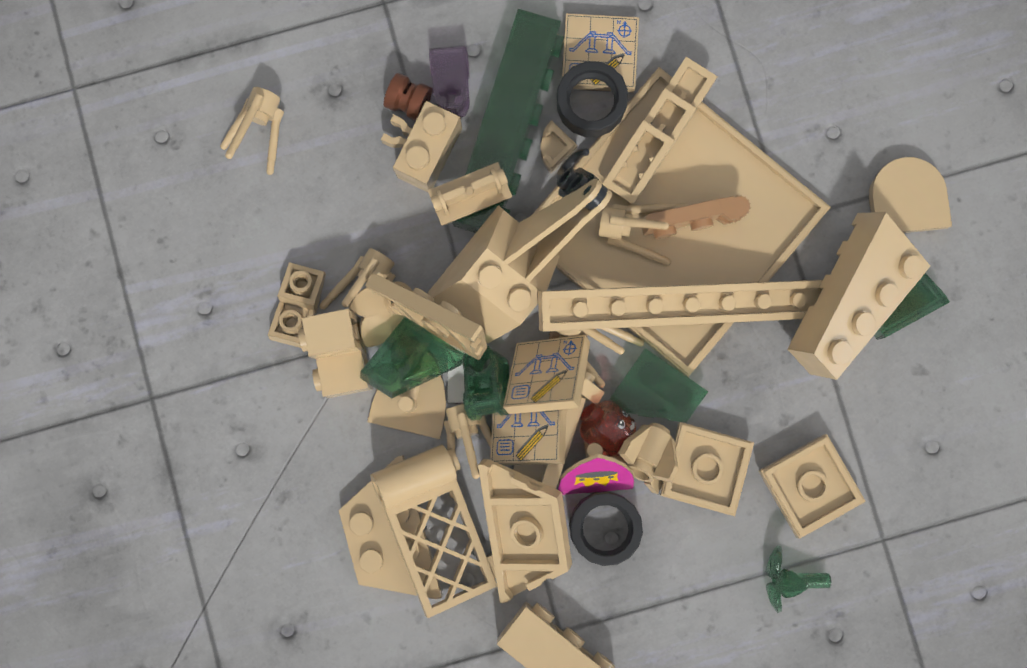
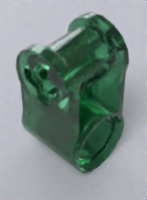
(487, 388)

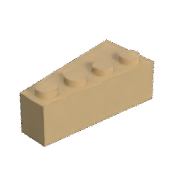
(858, 296)

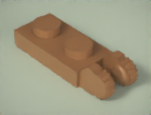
(699, 215)

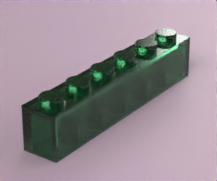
(515, 104)

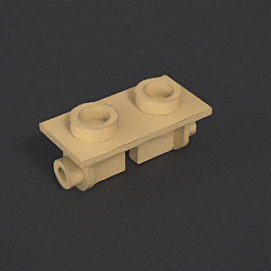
(470, 193)

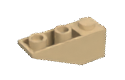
(541, 644)

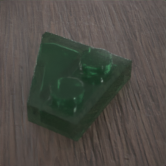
(409, 359)

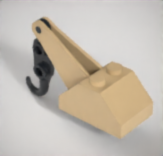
(510, 260)

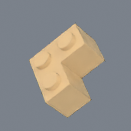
(338, 351)

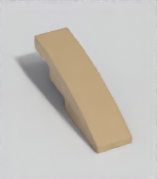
(659, 130)

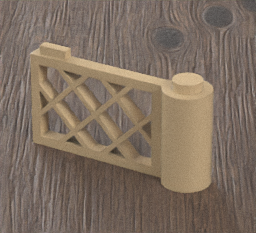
(423, 480)

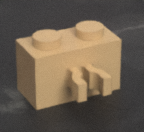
(426, 146)

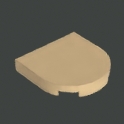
(911, 195)

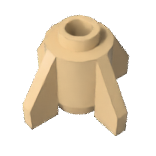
(650, 455)

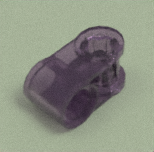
(450, 77)

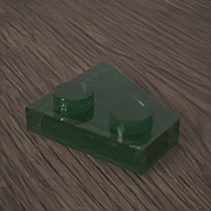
(658, 390)

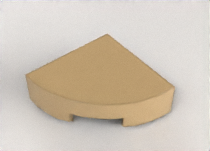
(555, 147)

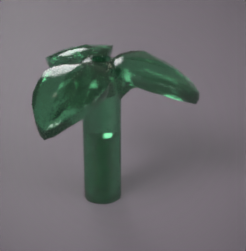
(788, 582)

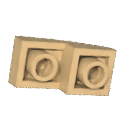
(297, 299)

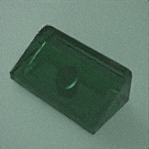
(919, 302)

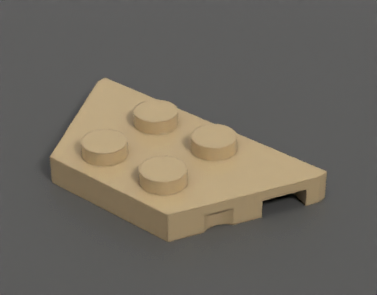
(441, 320)
(524, 529)
(375, 549)

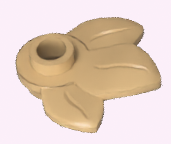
(378, 316)

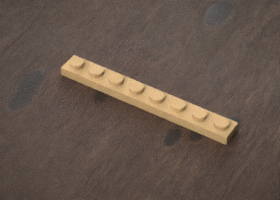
(675, 305)

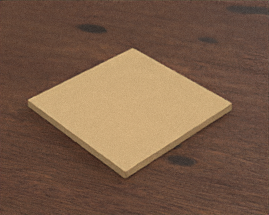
(702, 166)

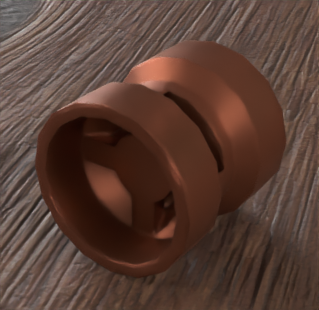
(406, 96)

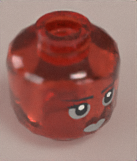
(607, 426)

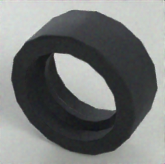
(603, 73)
(633, 537)

